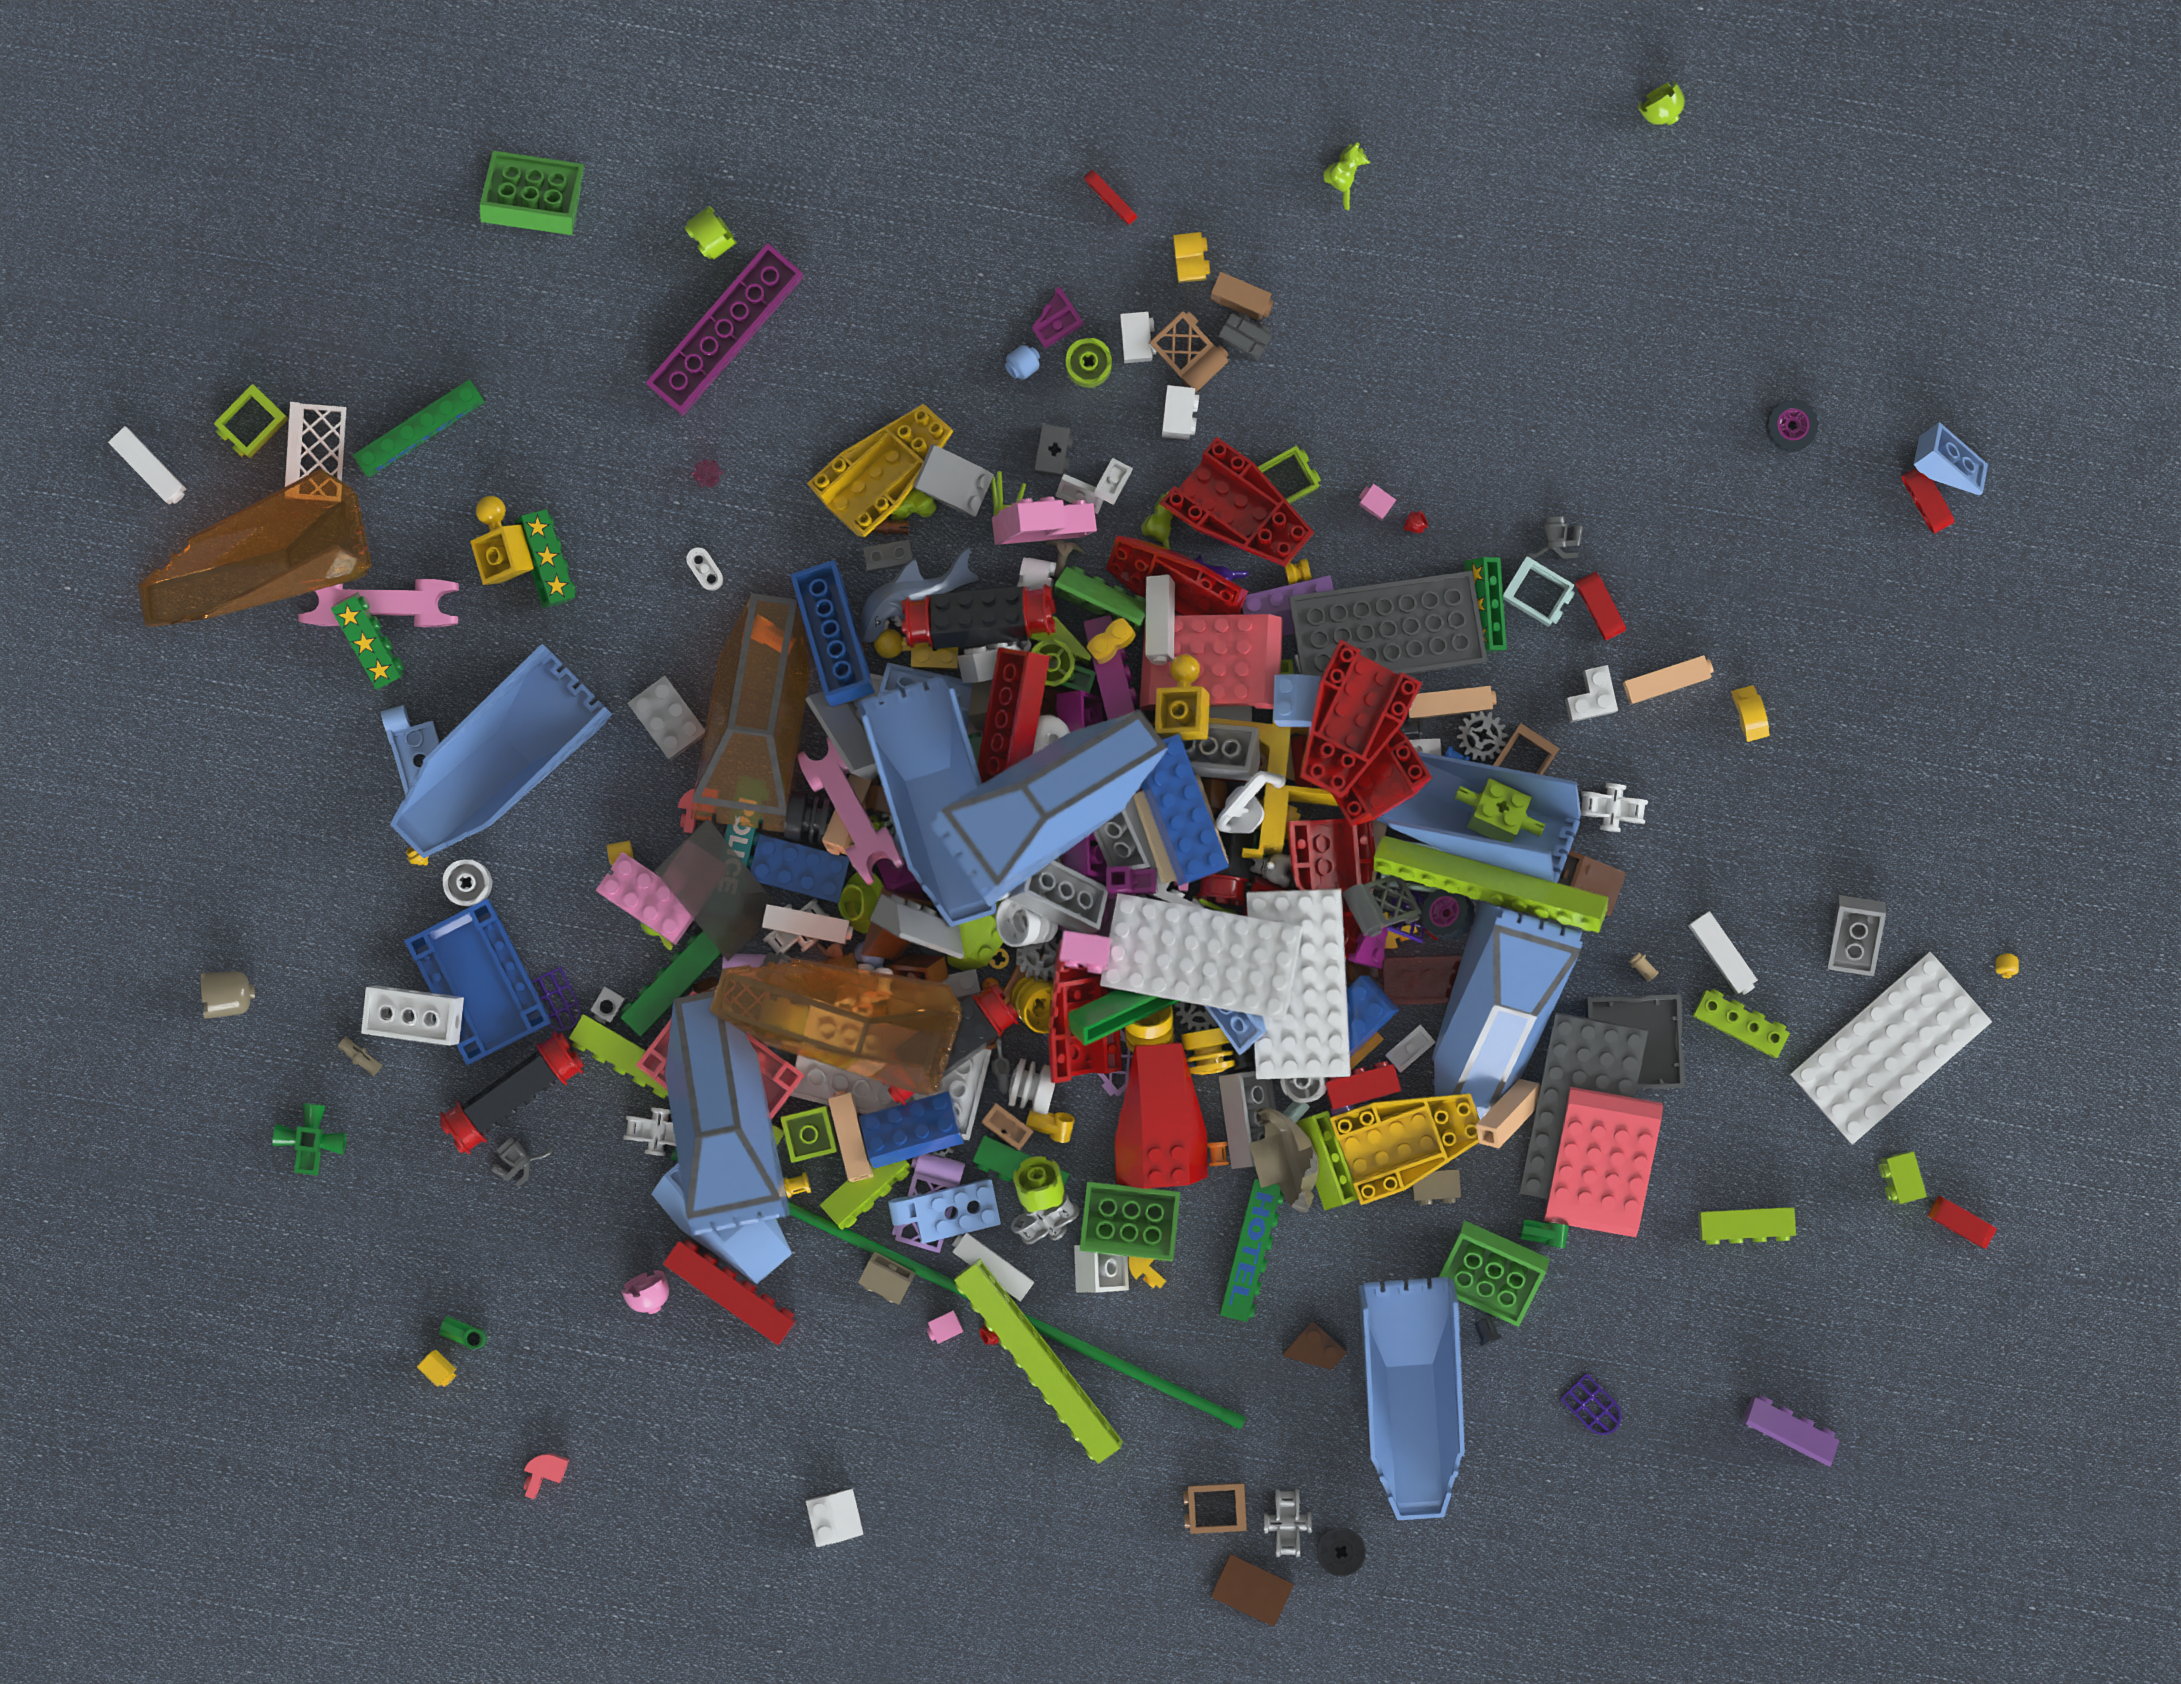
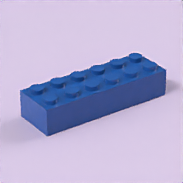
(832, 633)
(1182, 816)

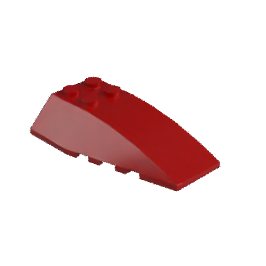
(1333, 857)
(1068, 1056)
(1160, 1123)

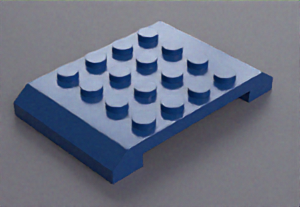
(477, 961)

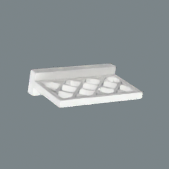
(295, 440)

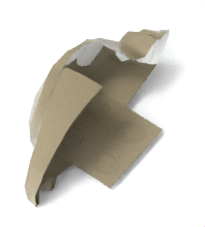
(1286, 1158)

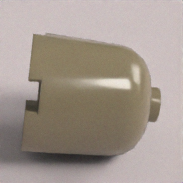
(225, 993)

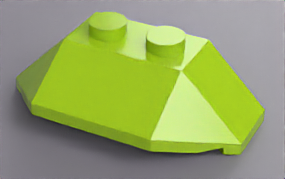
(979, 943)

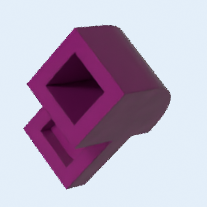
(1131, 882)

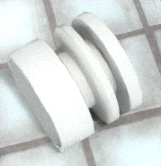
(1022, 926)
(1032, 1087)

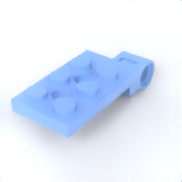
(408, 741)
(930, 1208)

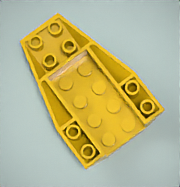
(879, 471)
(1403, 1140)

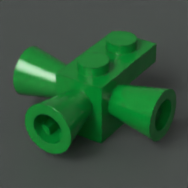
(309, 1140)

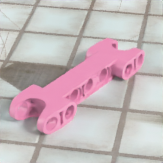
(418, 603)
(868, 843)

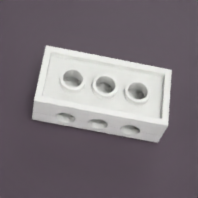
(401, 1025)

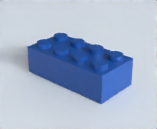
(800, 869)
(1367, 1011)
(911, 1129)

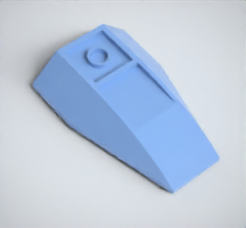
(749, 1248)

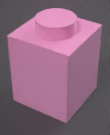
(1376, 501)
(944, 1327)

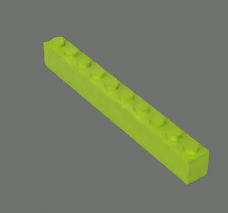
(1490, 884)
(622, 1054)
(1038, 1361)

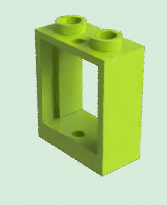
(264, 436)
(1302, 459)

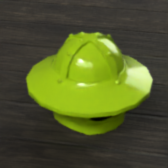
(859, 901)

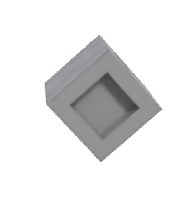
(616, 999)

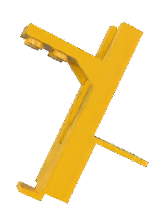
(1275, 746)

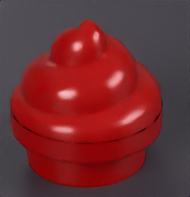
(1415, 522)
(987, 1336)

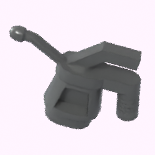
(1556, 535)
(1001, 1067)
(515, 1155)

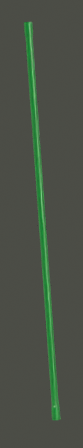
(1224, 1414)

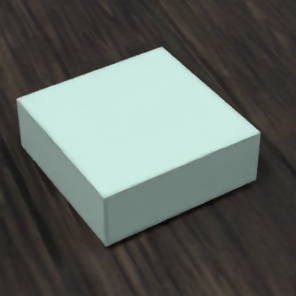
(1296, 1110)

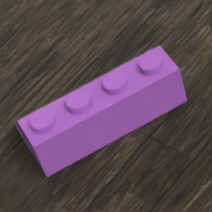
(1277, 603)
(1790, 1430)

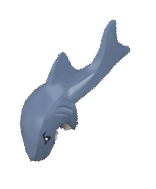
(888, 598)

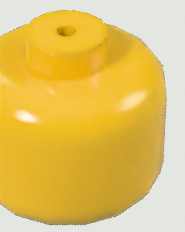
(2007, 965)

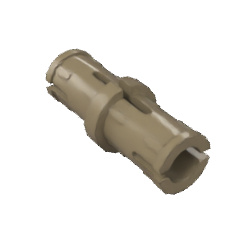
(359, 1056)

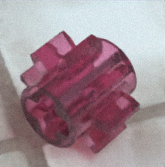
(707, 473)

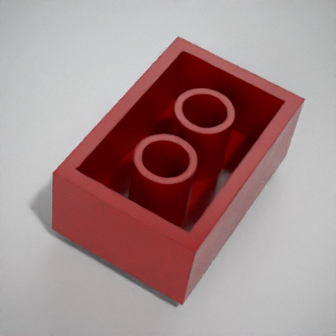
(1362, 1085)

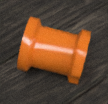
(1218, 1153)

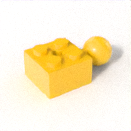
(503, 550)
(891, 643)
(1183, 708)

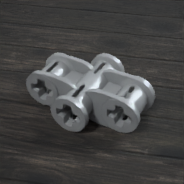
(1045, 1222)
(1287, 1531)

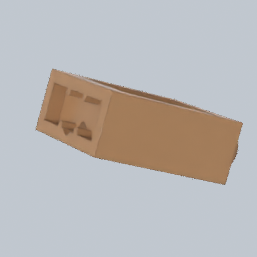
(1241, 297)
(1536, 740)
(999, 1120)
(1190, 1521)

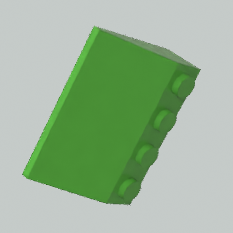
(531, 192)
(1099, 598)
(1130, 1221)
(1494, 1273)

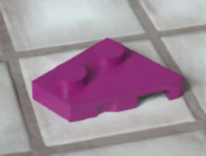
(1057, 320)
(1370, 950)

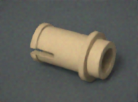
(1643, 966)

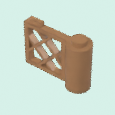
(1200, 367)

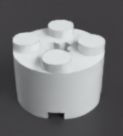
(1036, 573)
(454, 884)

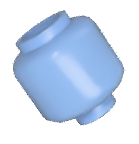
(1022, 362)

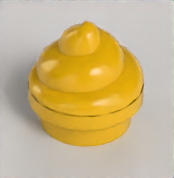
(415, 858)

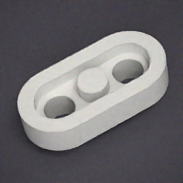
(705, 569)

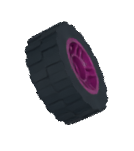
(1797, 413)
(1436, 910)

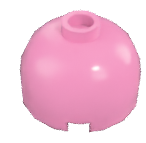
(646, 1293)

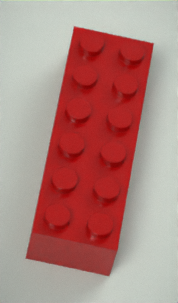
(1012, 711)
(729, 1291)

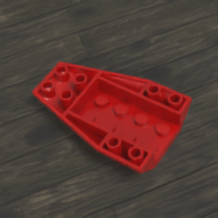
(1239, 506)
(1196, 586)
(1353, 718)
(1386, 783)

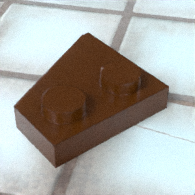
(1315, 1348)

